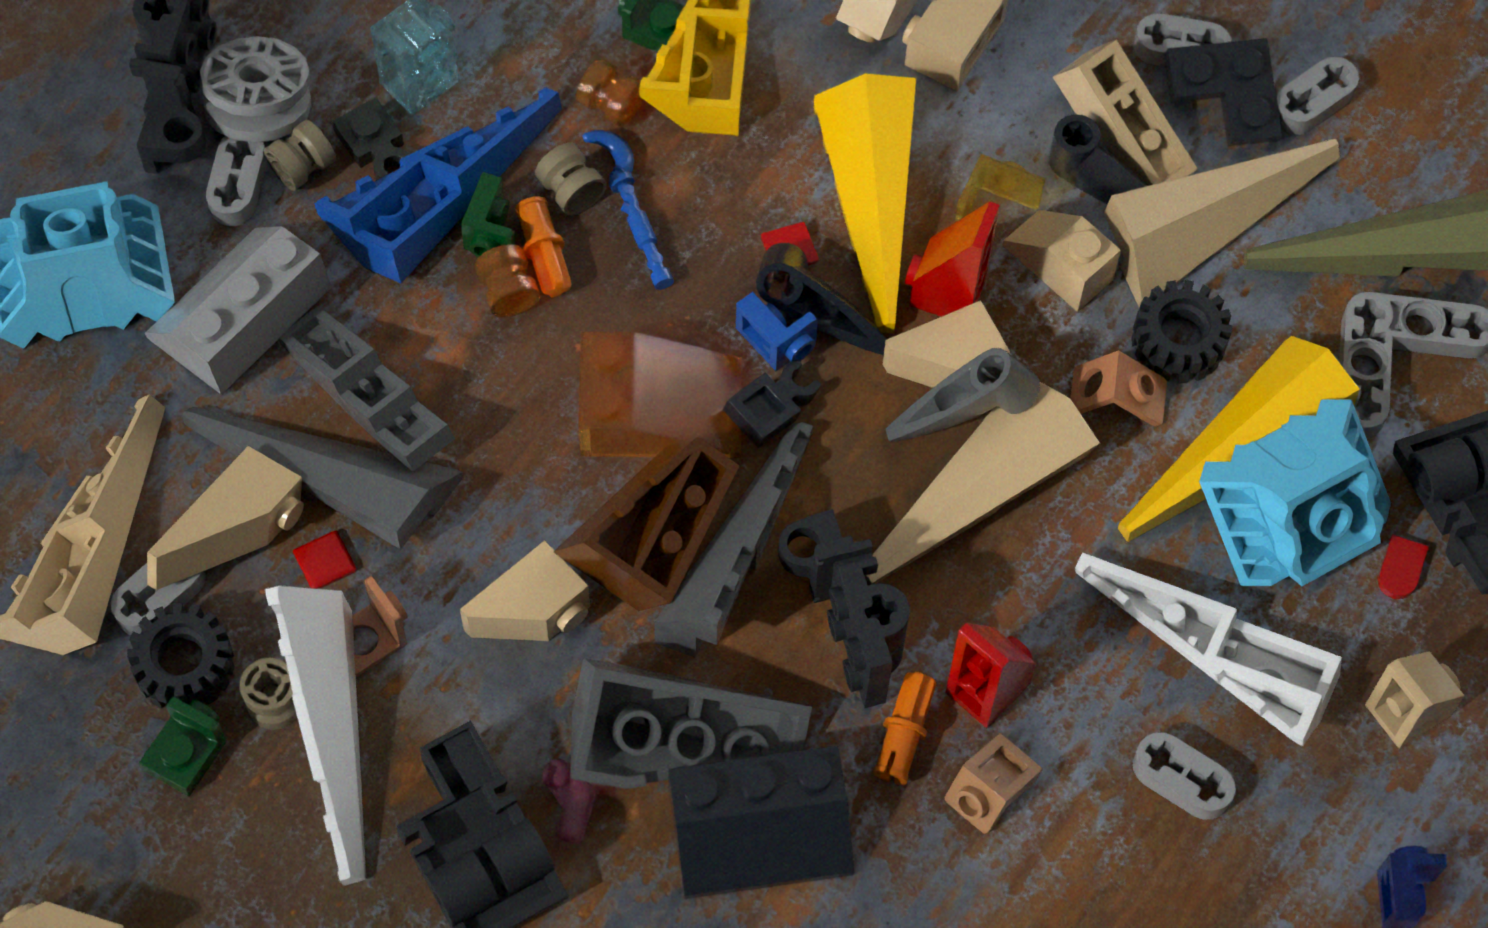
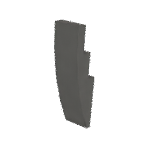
(366, 388)

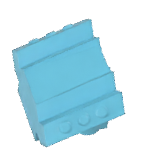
(80, 263)
(1298, 498)

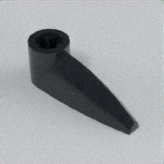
(1087, 165)
(809, 293)

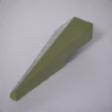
(1426, 236)

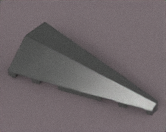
(352, 479)
(713, 583)

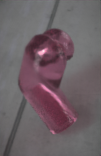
(574, 797)

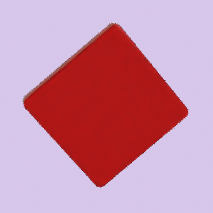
(794, 234)
(324, 560)

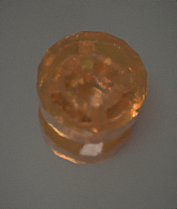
(610, 92)
(507, 282)

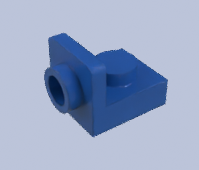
(768, 332)

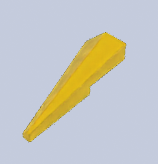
(702, 67)
(868, 144)
(1283, 386)

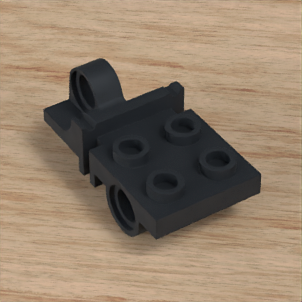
(170, 62)
(1451, 480)
(866, 617)
(476, 848)

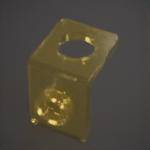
(1003, 179)

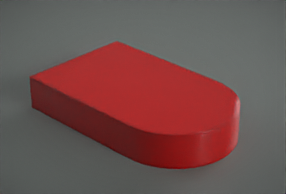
(1401, 567)

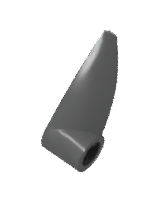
(975, 388)

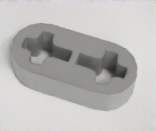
(1175, 33)
(1321, 103)
(226, 175)
(137, 589)
(1190, 765)

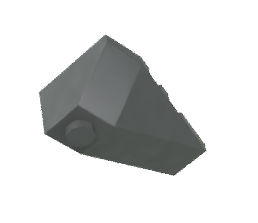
(643, 722)

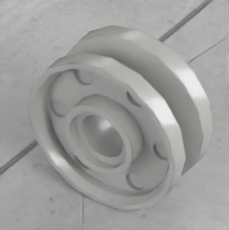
(255, 89)

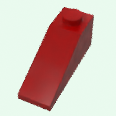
(954, 264)
(988, 671)

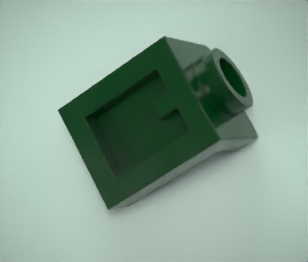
(649, 21)
(486, 217)
(184, 746)

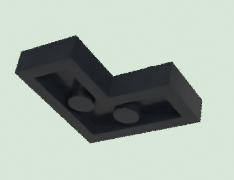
(1239, 76)

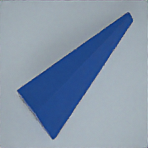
(409, 211)

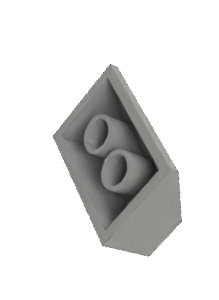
(242, 306)

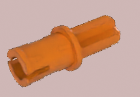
(543, 246)
(905, 728)

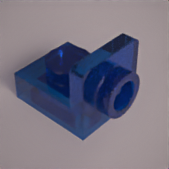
(1399, 894)

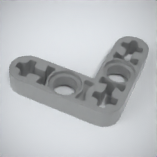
(1392, 333)

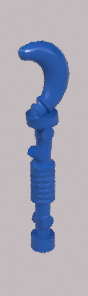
(621, 182)

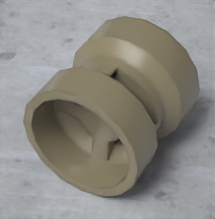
(300, 155)
(572, 181)
(275, 705)

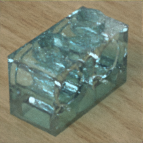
(415, 53)

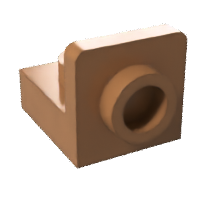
(991, 782)

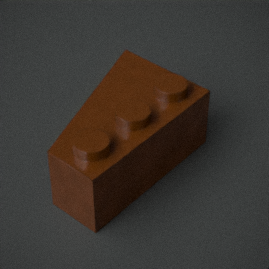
(653, 524)

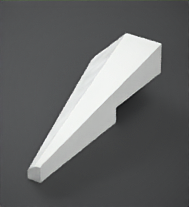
(1263, 669)
(321, 670)

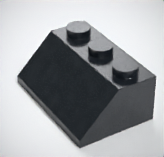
(761, 822)

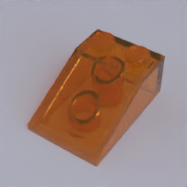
(653, 394)

